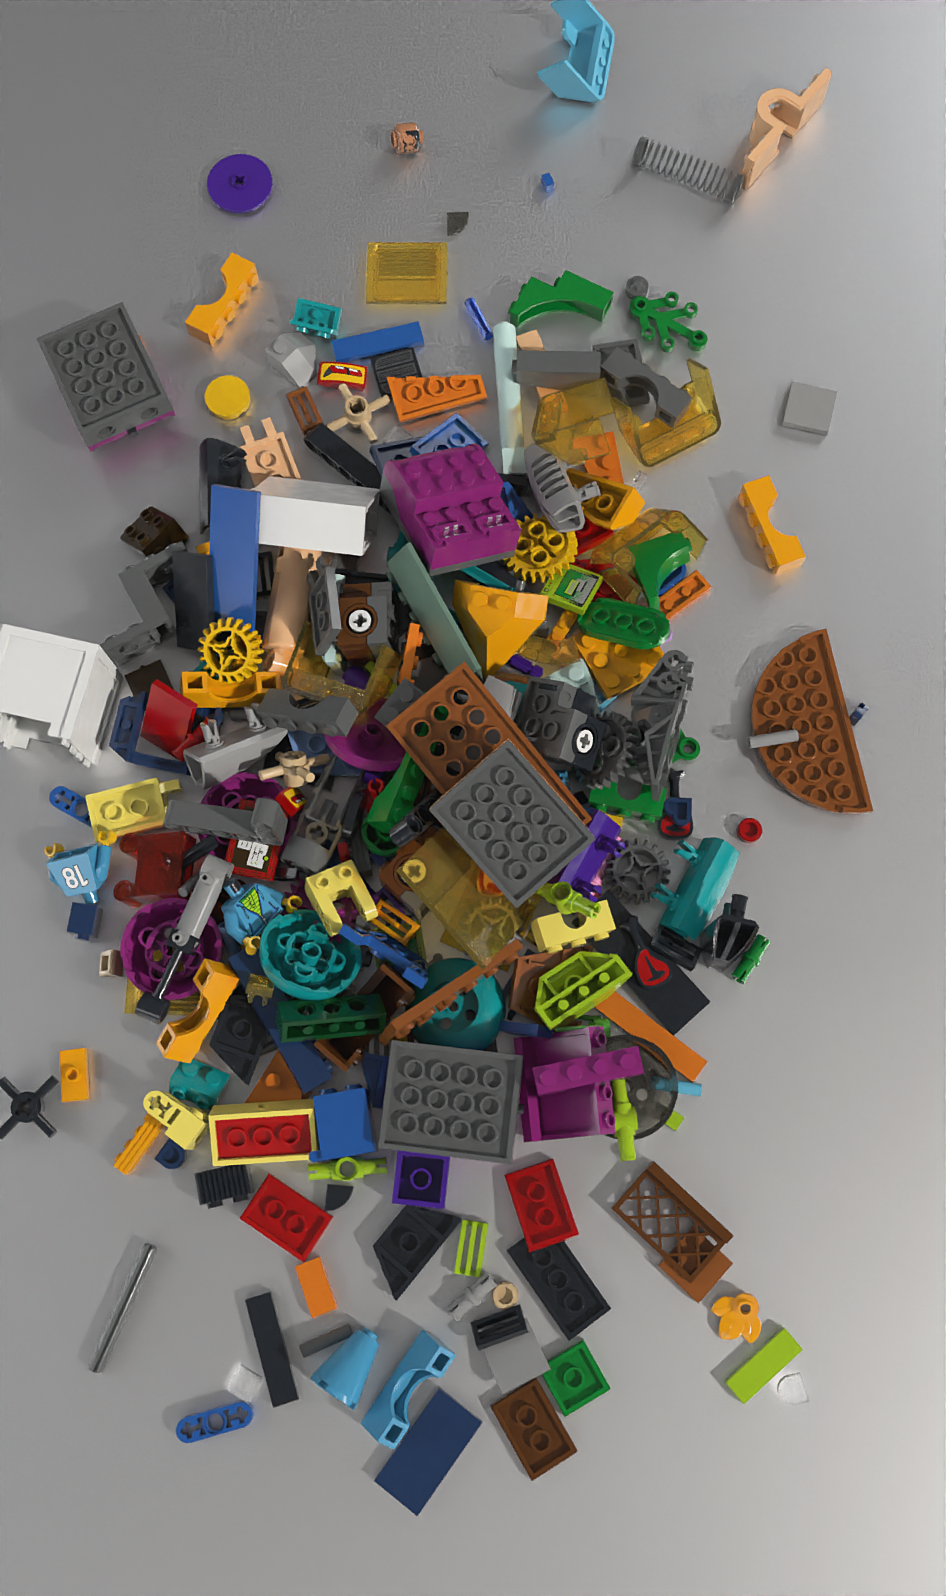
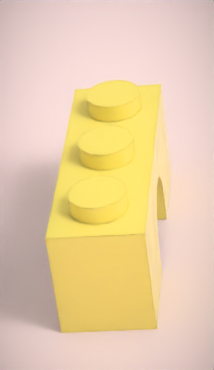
(553, 933)

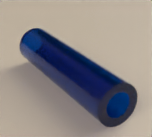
(479, 319)

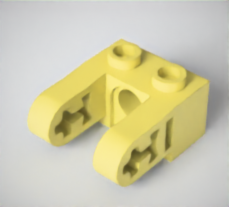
(335, 884)
(185, 1124)

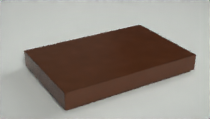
(533, 1428)

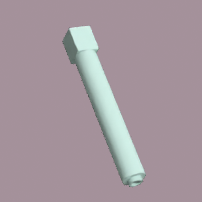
(509, 401)

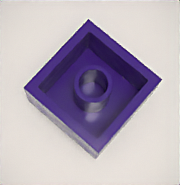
(421, 1179)

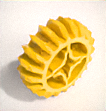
(222, 668)

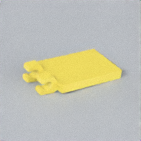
(131, 807)

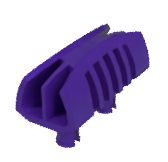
(584, 867)

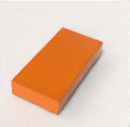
(316, 1287)

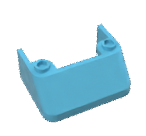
(590, 53)

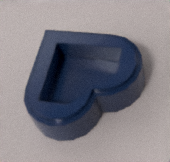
(679, 810)

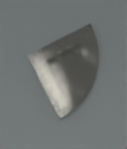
(456, 222)

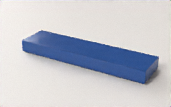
(378, 342)

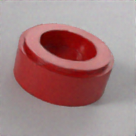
(749, 830)

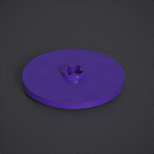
(239, 198)

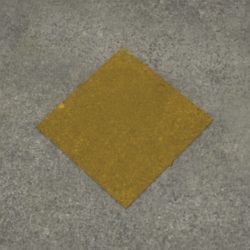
(463, 897)

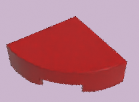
(344, 852)

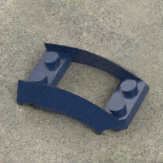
(128, 727)

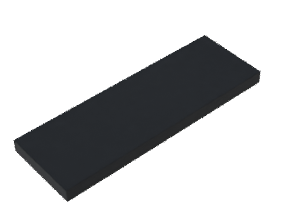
(673, 1002)

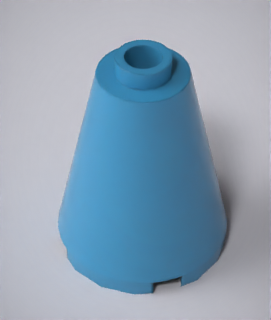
(348, 1368)

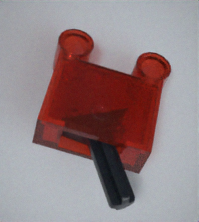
(163, 865)

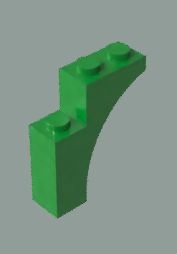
(567, 294)

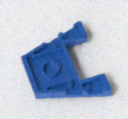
(405, 961)

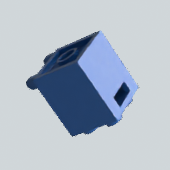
(344, 1123)

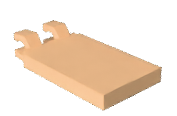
(268, 455)

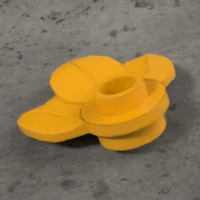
(736, 1321)

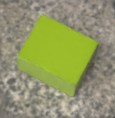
(674, 1120)

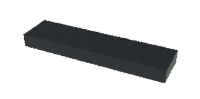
(272, 1349)

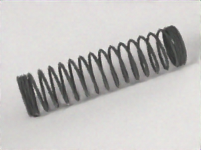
(640, 151)

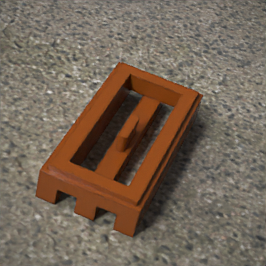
(297, 393)

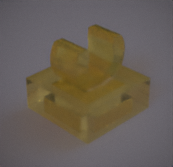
(259, 986)

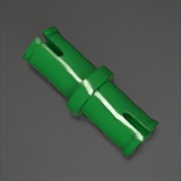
(750, 959)

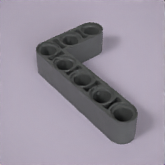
(263, 825)

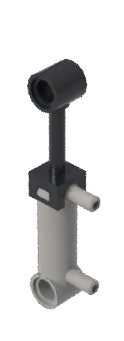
(185, 938)

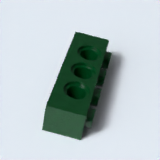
(330, 1017)

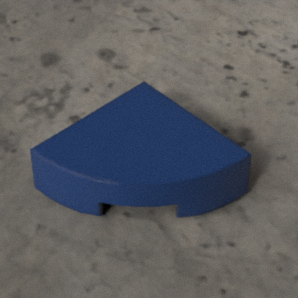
(858, 713)

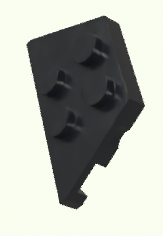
(239, 1037)
(411, 1243)

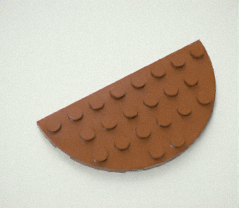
(805, 694)

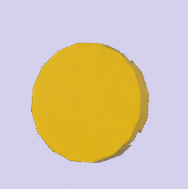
(227, 397)

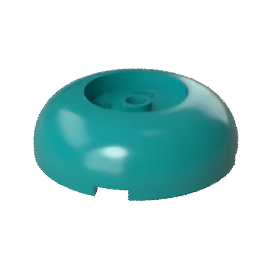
(301, 978)
(485, 999)

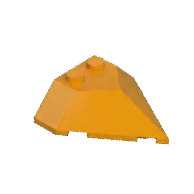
(496, 621)

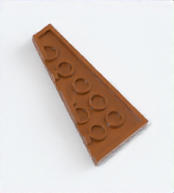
(445, 996)

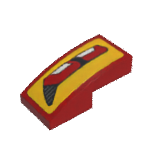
(337, 373)
(292, 800)

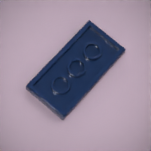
(428, 1451)

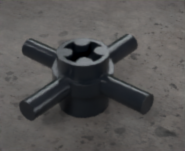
(37, 1107)

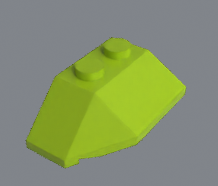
(578, 986)

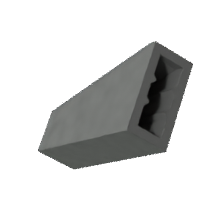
(556, 368)

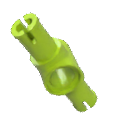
(572, 901)
(626, 1120)
(333, 1168)

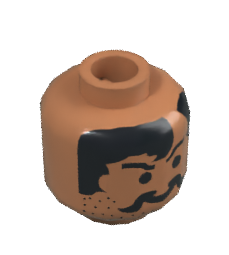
(406, 138)

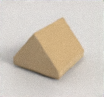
(111, 964)

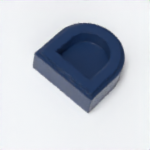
(171, 1155)

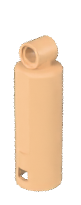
(287, 605)

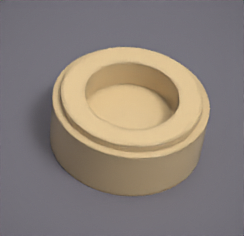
(505, 1295)

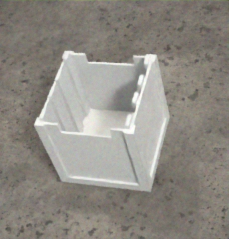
(55, 692)

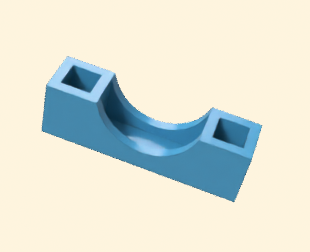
(388, 1415)

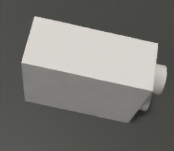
(317, 515)

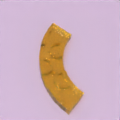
(550, 651)

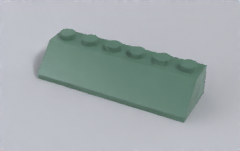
(430, 611)

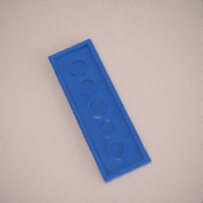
(234, 552)

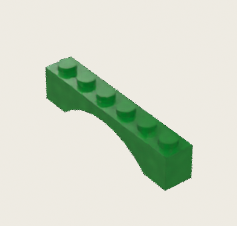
(402, 790)

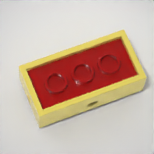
(263, 1132)

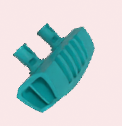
(700, 887)

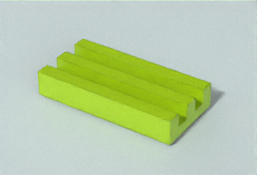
(468, 1271)

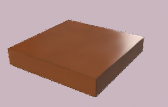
(709, 1275)

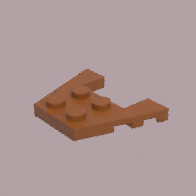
(526, 977)

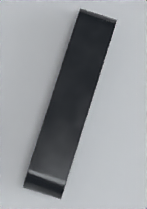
(415, 821)

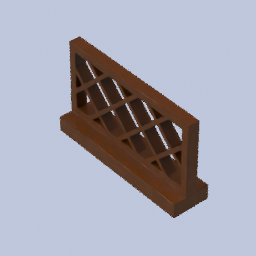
(686, 1203)

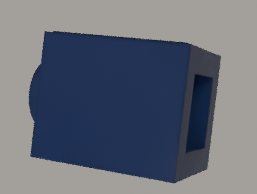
(84, 921)

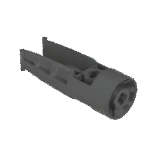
(306, 852)

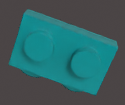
(316, 317)
(198, 1083)

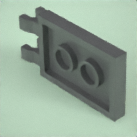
(324, 606)

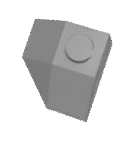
(293, 358)

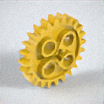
(540, 548)

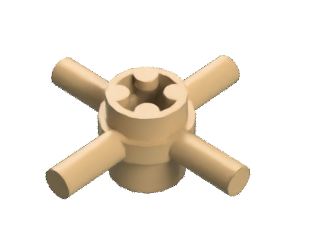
(362, 418)
(294, 768)

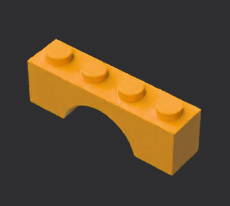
(208, 321)
(781, 550)
(215, 694)
(184, 1037)

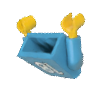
(82, 868)

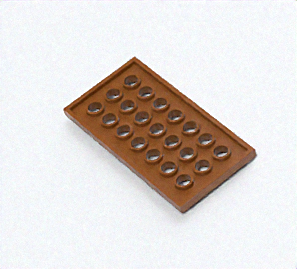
(455, 750)

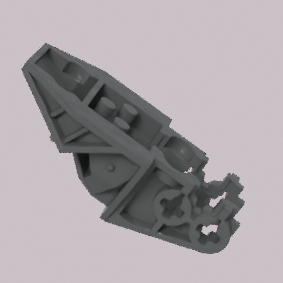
(659, 717)

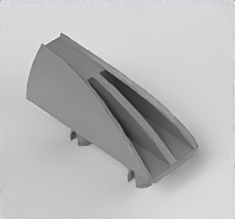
(232, 752)

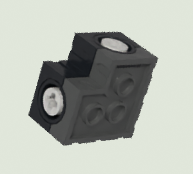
(559, 722)

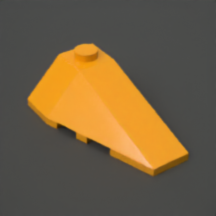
(614, 507)

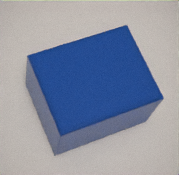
(547, 182)

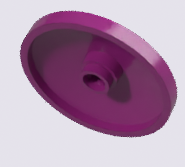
(368, 743)

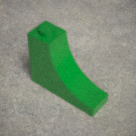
(656, 560)

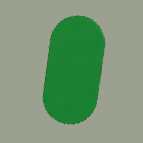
(624, 623)

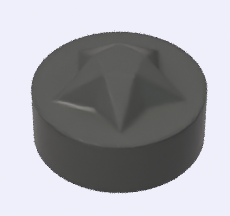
(636, 287)

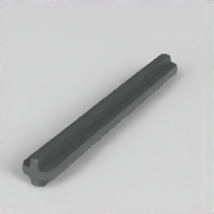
(122, 1308)

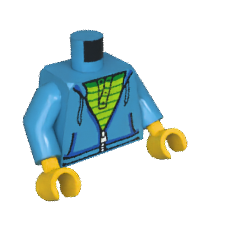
(251, 910)

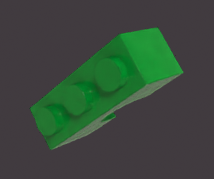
(641, 807)

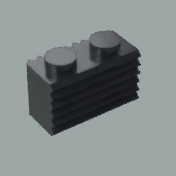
(224, 1183)

